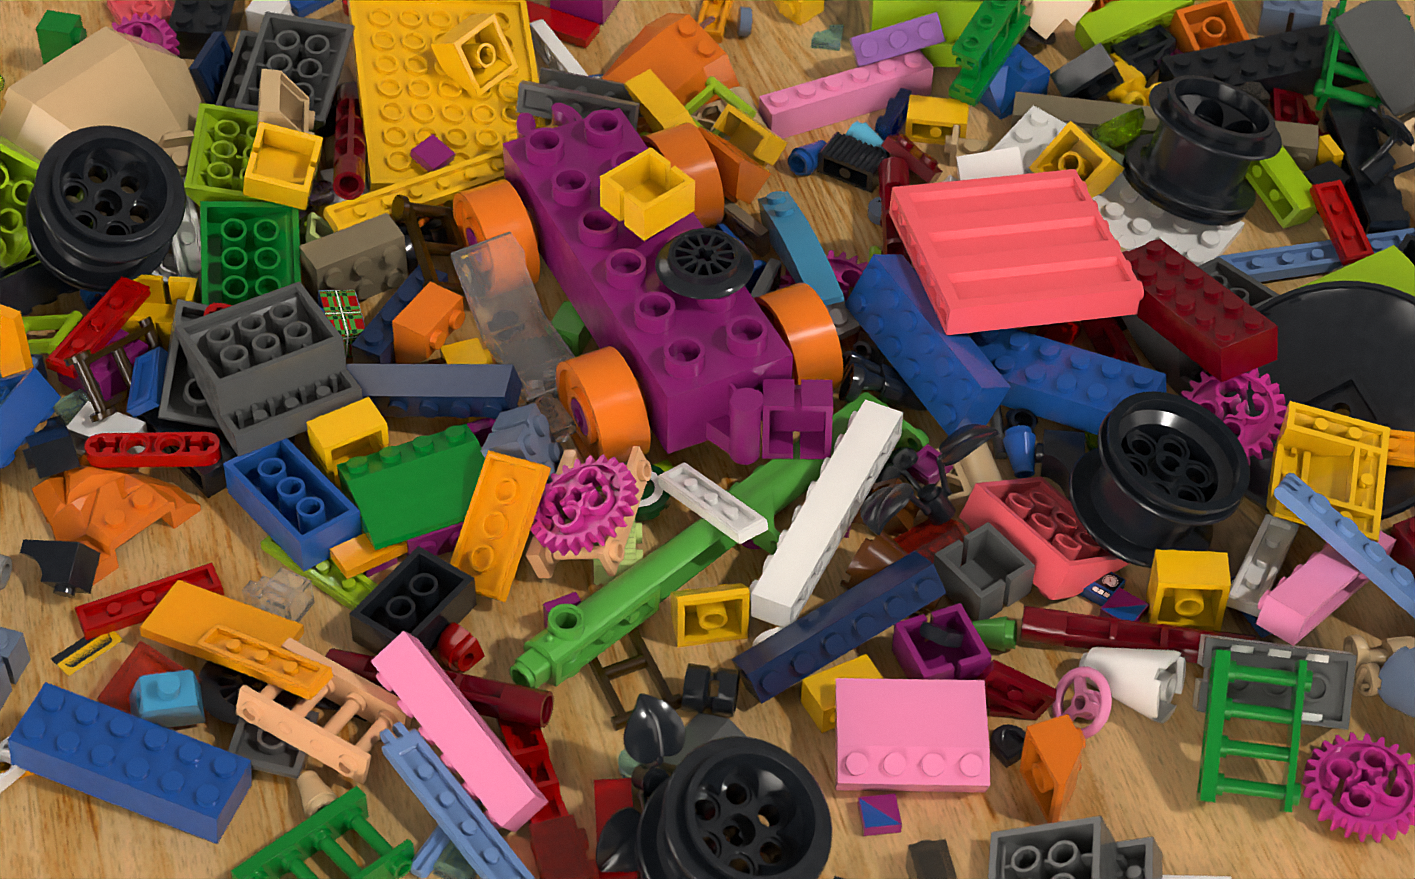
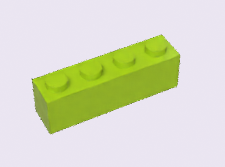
(1123, 20)
(1283, 189)

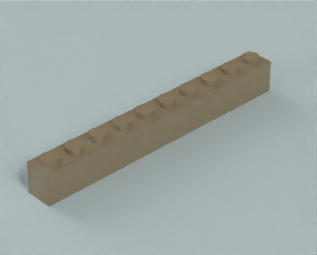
(1297, 138)

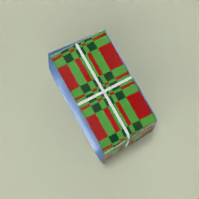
(344, 313)

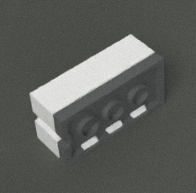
(1331, 687)

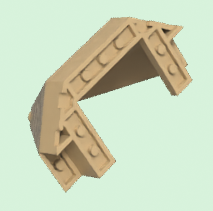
(101, 82)

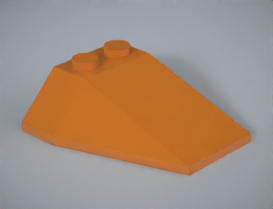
(678, 55)

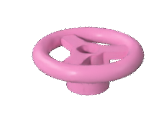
(1085, 702)

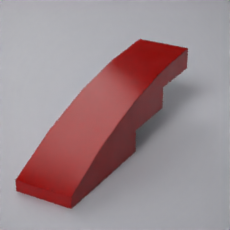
(531, 752)

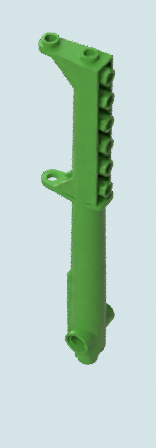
(586, 630)

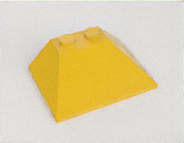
(1334, 458)

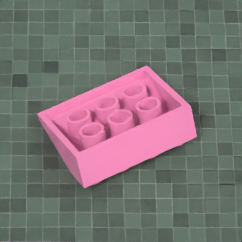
(911, 735)

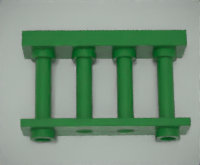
(1323, 87)
(1222, 708)
(319, 834)

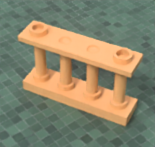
(613, 551)
(345, 689)

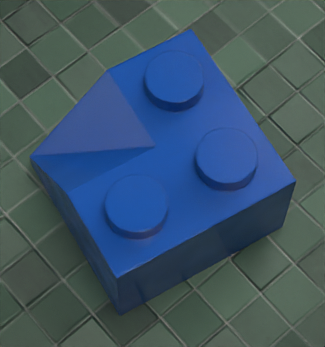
(1019, 74)

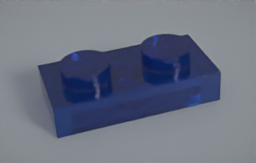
(895, 115)

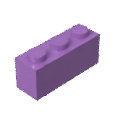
(897, 39)

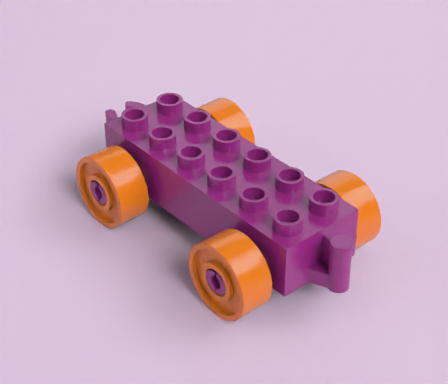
(662, 356)

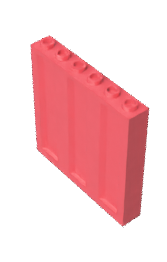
(1014, 251)

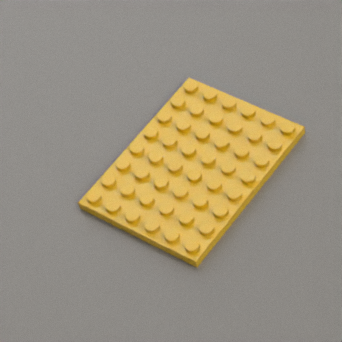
(409, 95)

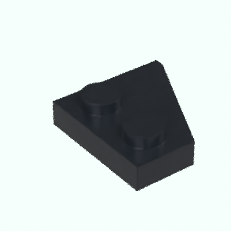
(1146, 49)

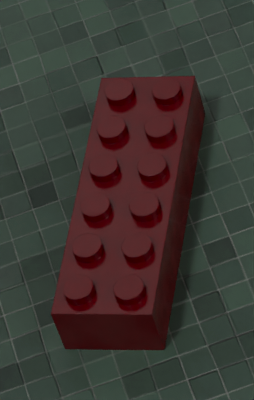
(1200, 313)

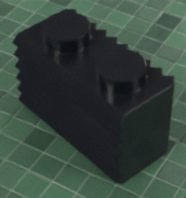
(851, 161)

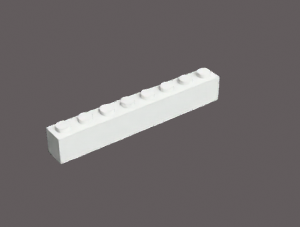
(825, 515)

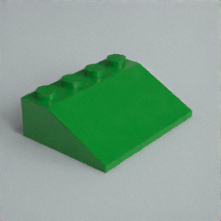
(247, 249)
(414, 485)

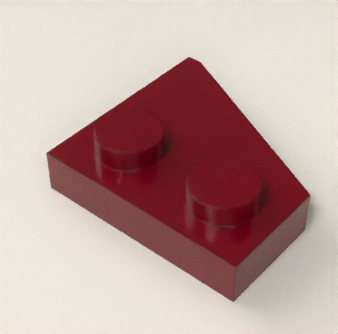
(1293, 108)
(919, 162)
(1015, 693)

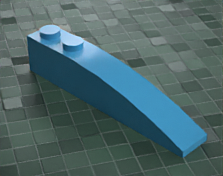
(798, 245)

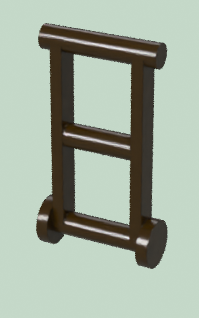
(407, 211)
(81, 361)
(627, 666)

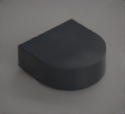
(941, 634)
(1007, 744)

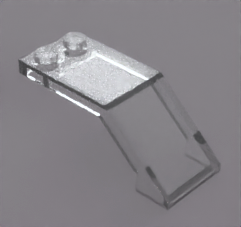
(510, 312)

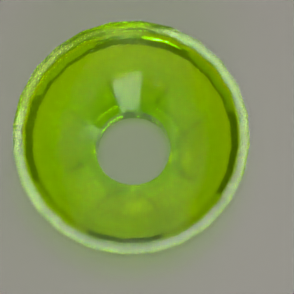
(1120, 129)

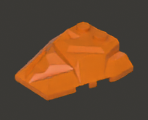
(108, 507)

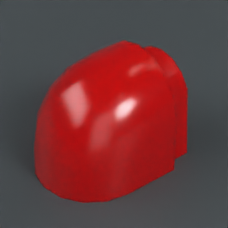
(458, 648)

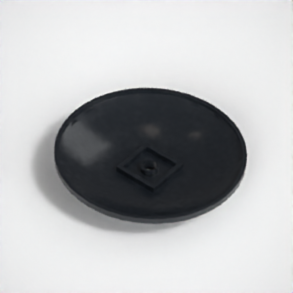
(1348, 351)

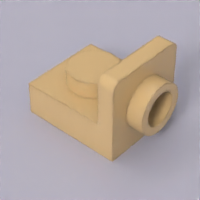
(960, 146)
(178, 147)

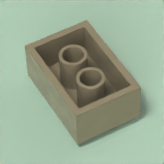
(357, 258)

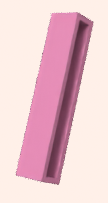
(845, 94)
(1312, 593)
(458, 732)

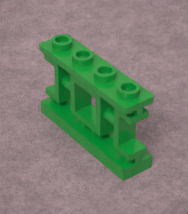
(986, 47)

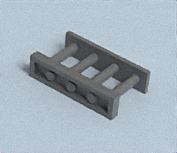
(577, 91)

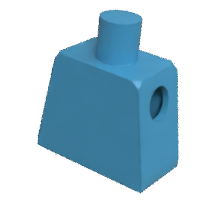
(168, 699)

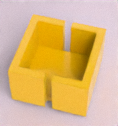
(750, 136)
(284, 165)
(647, 193)
(157, 305)
(346, 434)

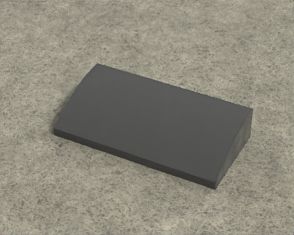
(1384, 50)

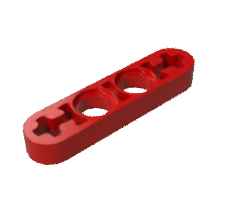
(152, 454)

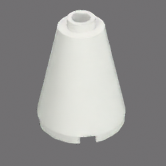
(1140, 677)

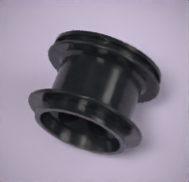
(1201, 150)
(79, 241)
(1158, 477)
(764, 783)

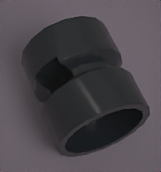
(698, 687)

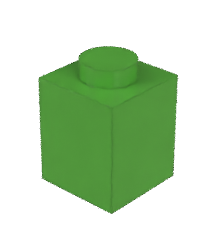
(571, 328)

